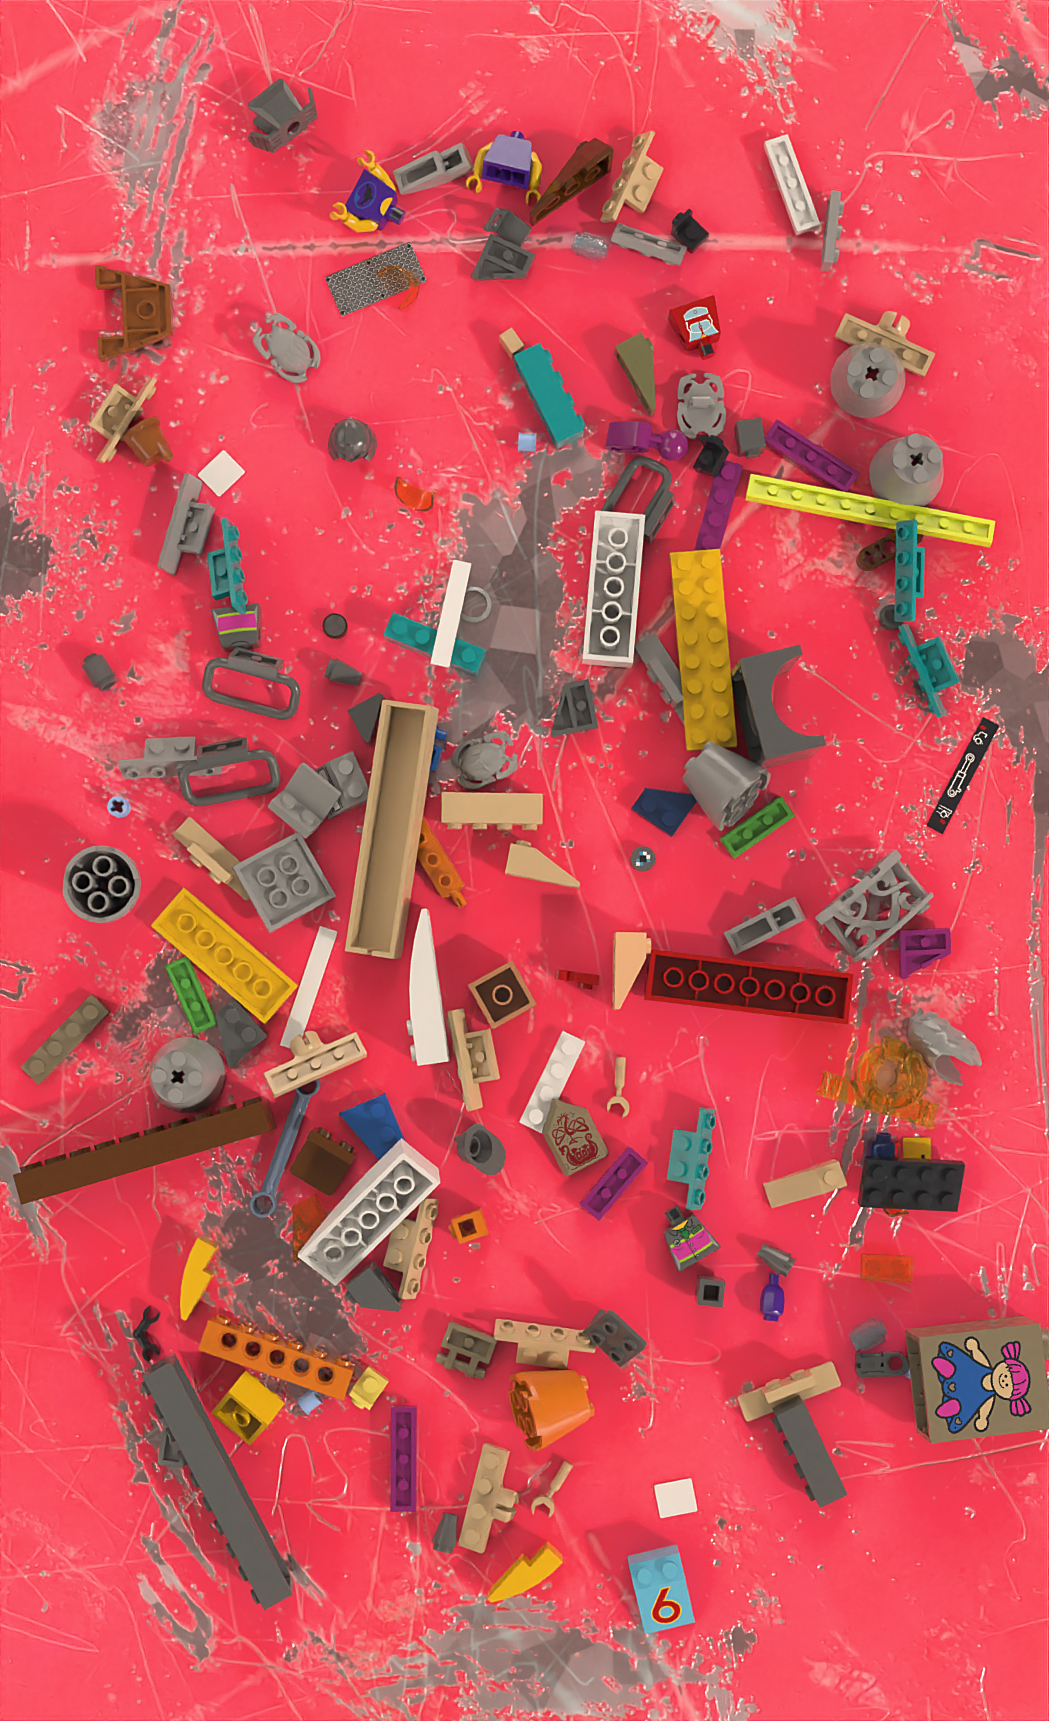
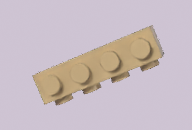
(492, 809)

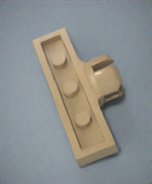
(911, 355)
(313, 1061)
(487, 1499)

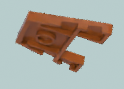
(145, 312)

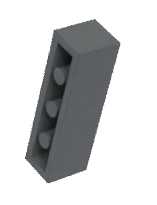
(809, 1451)

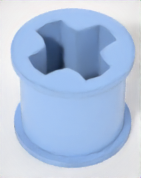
(527, 442)
(111, 806)
(309, 1401)

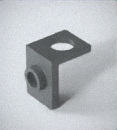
(508, 226)

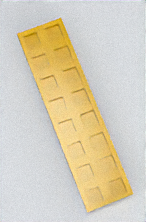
(703, 649)

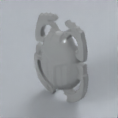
(287, 349)
(701, 406)
(484, 760)

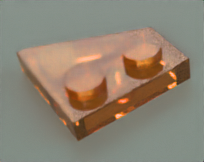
(306, 1219)

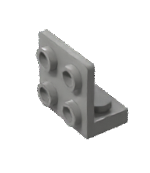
(305, 800)

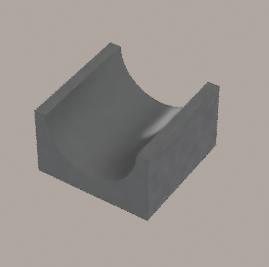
(766, 736)

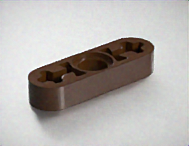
(870, 550)

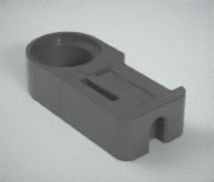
(878, 1365)

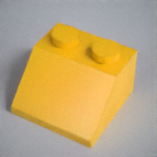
(248, 1407)

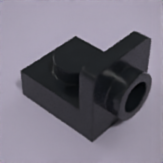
(688, 231)
(712, 456)

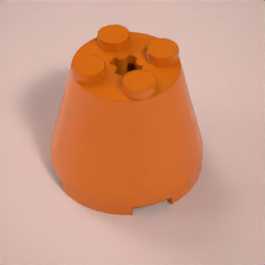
(548, 1405)

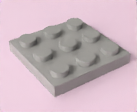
(284, 882)

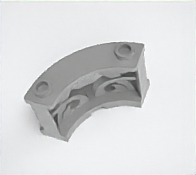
(840, 908)

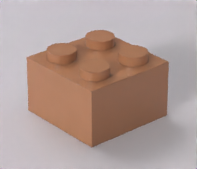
(502, 994)

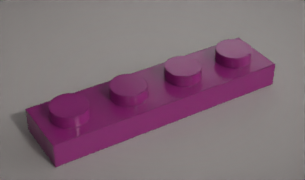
(810, 457)
(718, 507)
(403, 1458)

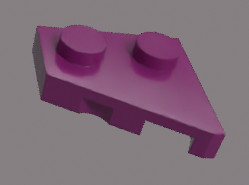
(921, 948)

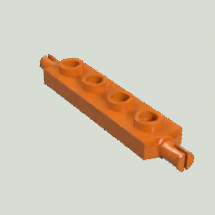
(439, 866)

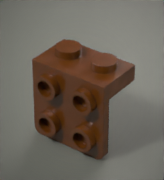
(323, 1161)

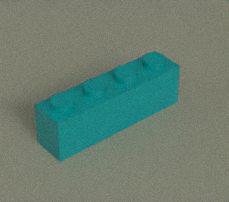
(549, 396)
(422, 639)

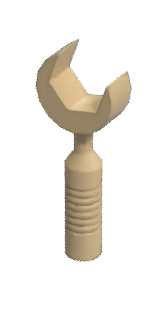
(619, 1083)
(554, 1486)

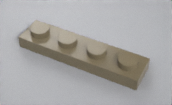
(65, 1039)

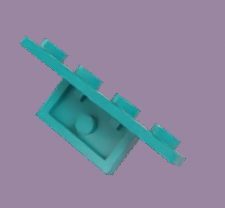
(225, 569)
(908, 571)
(932, 665)
(690, 1157)

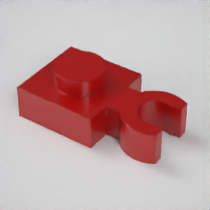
(583, 979)

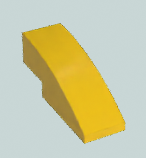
(196, 1275)
(526, 1573)

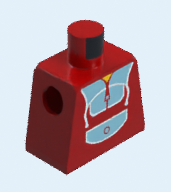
(697, 325)

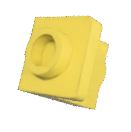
(368, 1388)

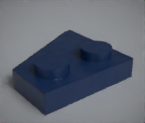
(664, 808)

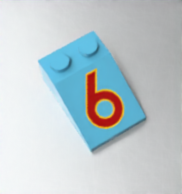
(661, 1589)

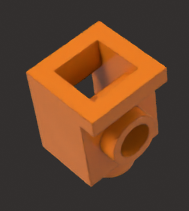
(478, 1230)

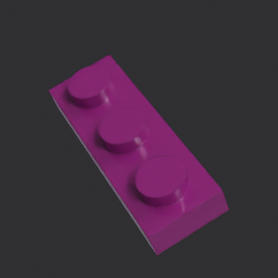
(613, 1183)

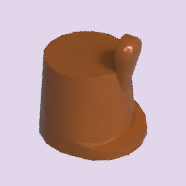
(148, 442)

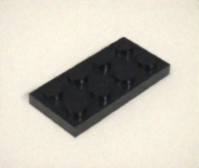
(911, 1183)

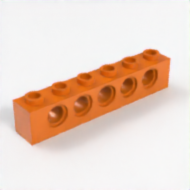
(214, 1344)

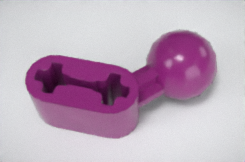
(638, 437)

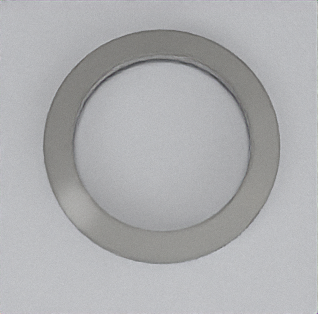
(487, 611)

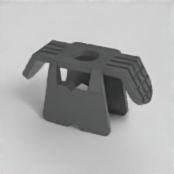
(277, 113)

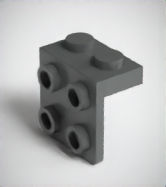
(614, 1337)

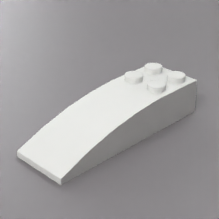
(613, 589)
(426, 1006)
(370, 1211)

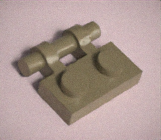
(469, 1343)

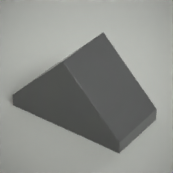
(366, 716)

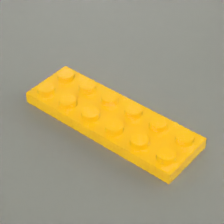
(224, 955)

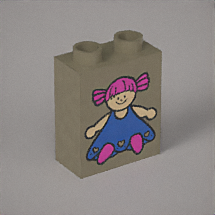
(979, 1378)

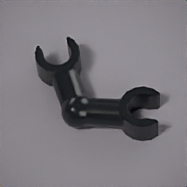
(140, 1336)

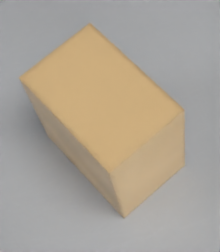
(511, 343)

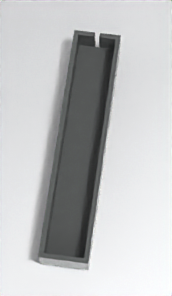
(218, 1480)

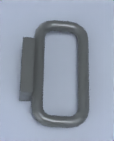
(660, 503)
(256, 665)
(224, 754)

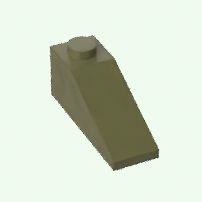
(637, 362)

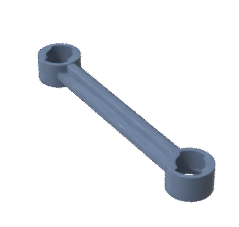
(283, 1149)

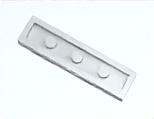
(791, 184)
(552, 1080)

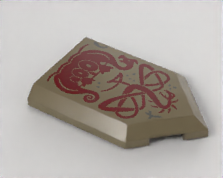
(572, 1137)

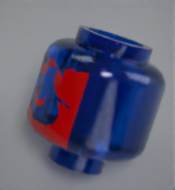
(883, 1146)

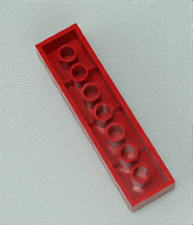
(748, 986)

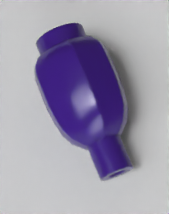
(772, 1299)

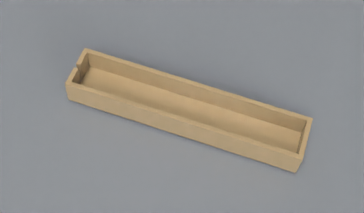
(391, 829)

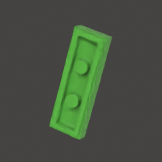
(757, 827)
(191, 995)

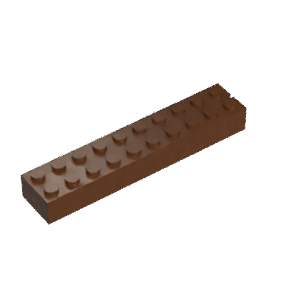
(138, 1152)

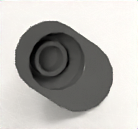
(481, 1149)

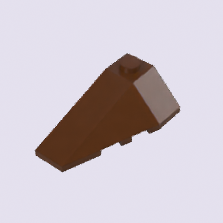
(584, 168)

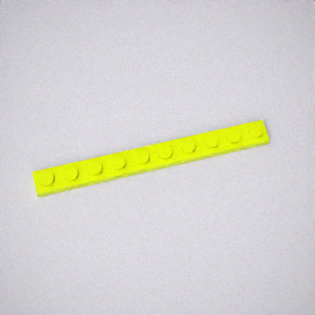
(869, 510)

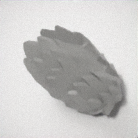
(937, 1041)

